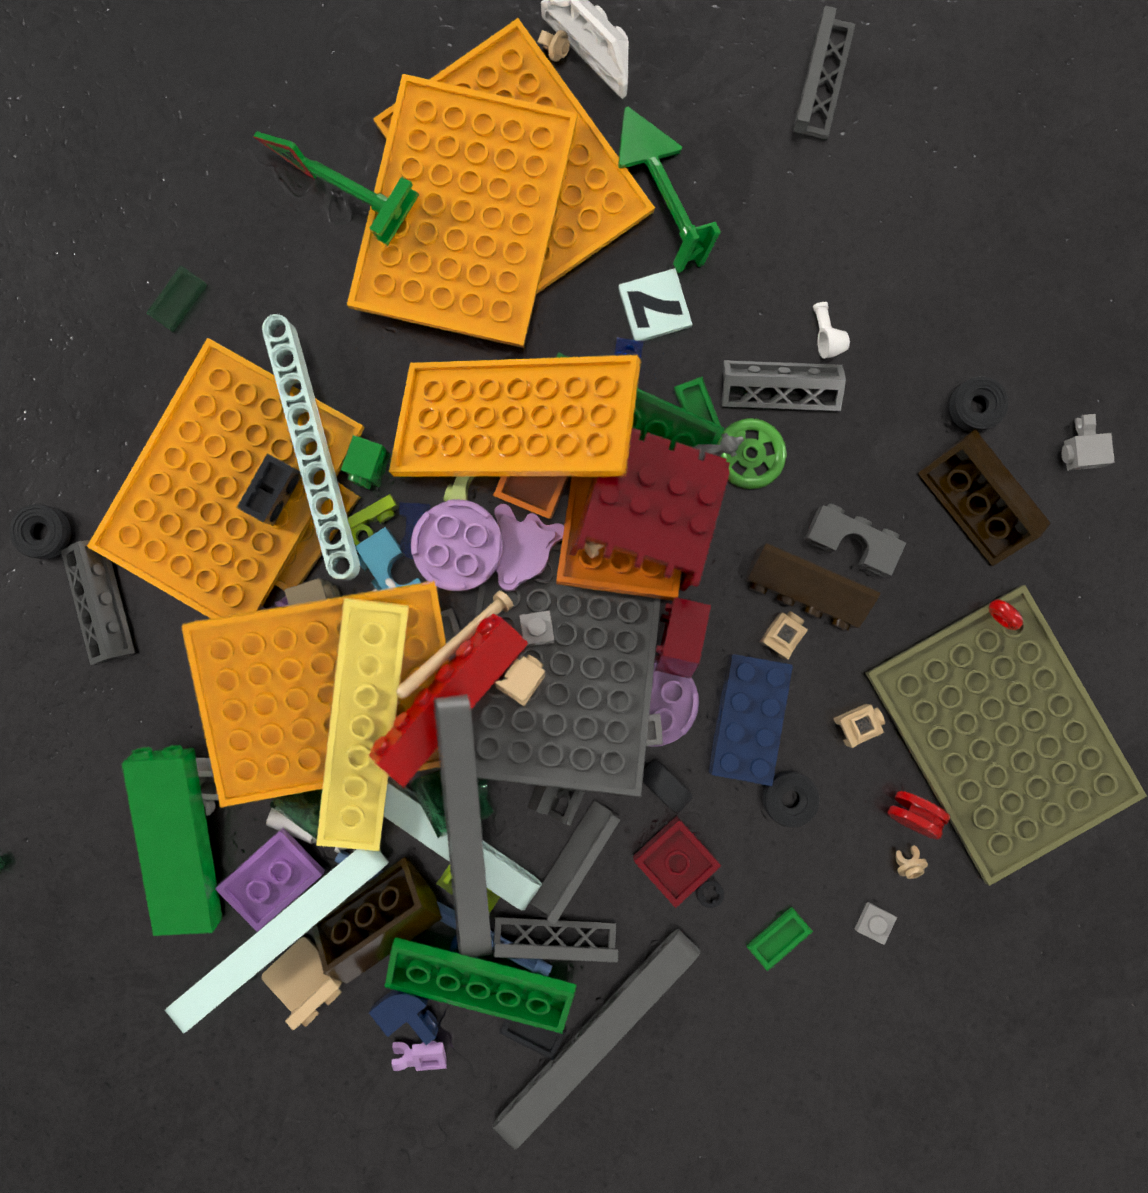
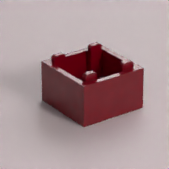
(682, 637)
(676, 861)

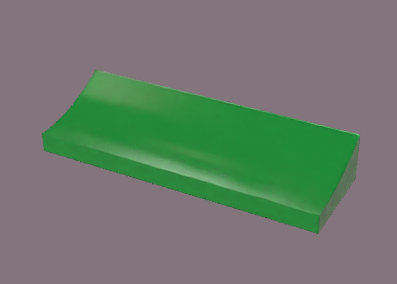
(479, 985)

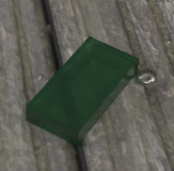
(176, 298)

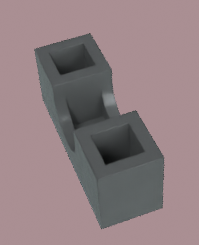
(879, 548)

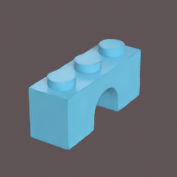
(378, 555)

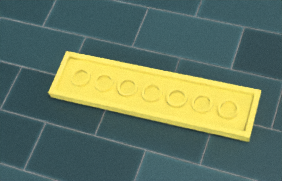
(361, 714)

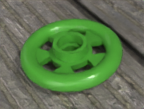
(774, 462)

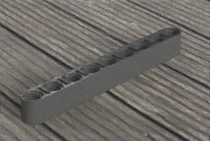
(463, 825)
(596, 1038)

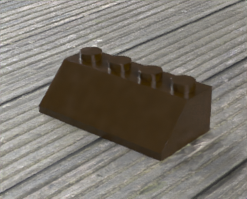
(985, 498)
(811, 587)
(368, 921)

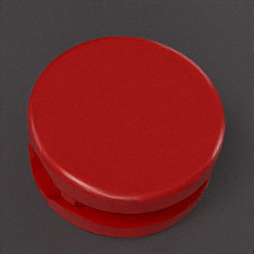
(922, 815)

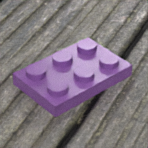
(270, 879)

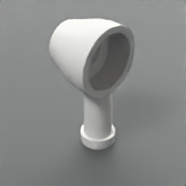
(830, 340)

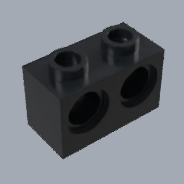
(269, 490)

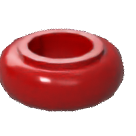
(1005, 614)

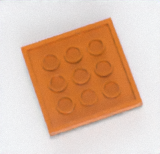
(603, 573)

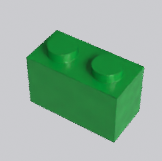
(365, 462)

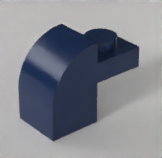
(401, 1007)

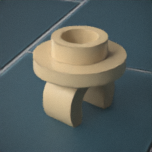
(557, 44)
(913, 867)

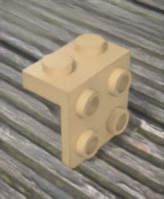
(300, 982)

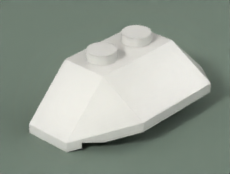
(592, 38)

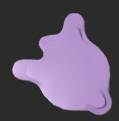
(524, 546)

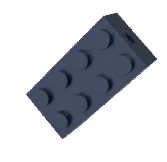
(750, 719)

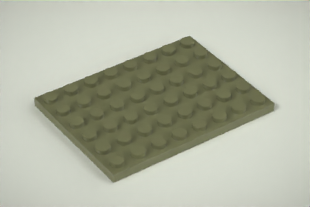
(1006, 737)

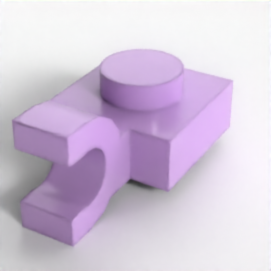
(420, 1056)

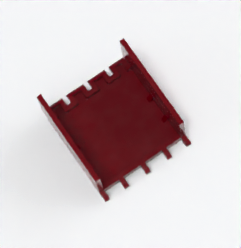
(659, 508)

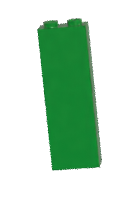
(172, 840)

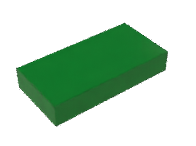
(695, 398)
(779, 938)

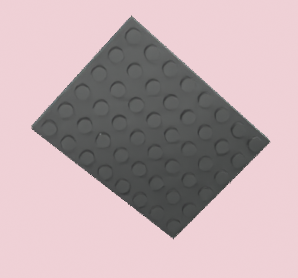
(592, 707)

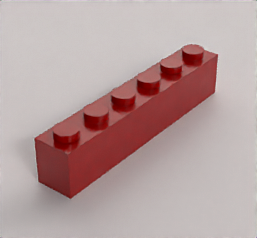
(470, 672)

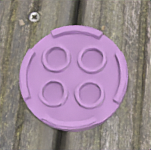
(457, 545)
(676, 702)

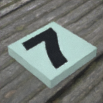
(655, 305)

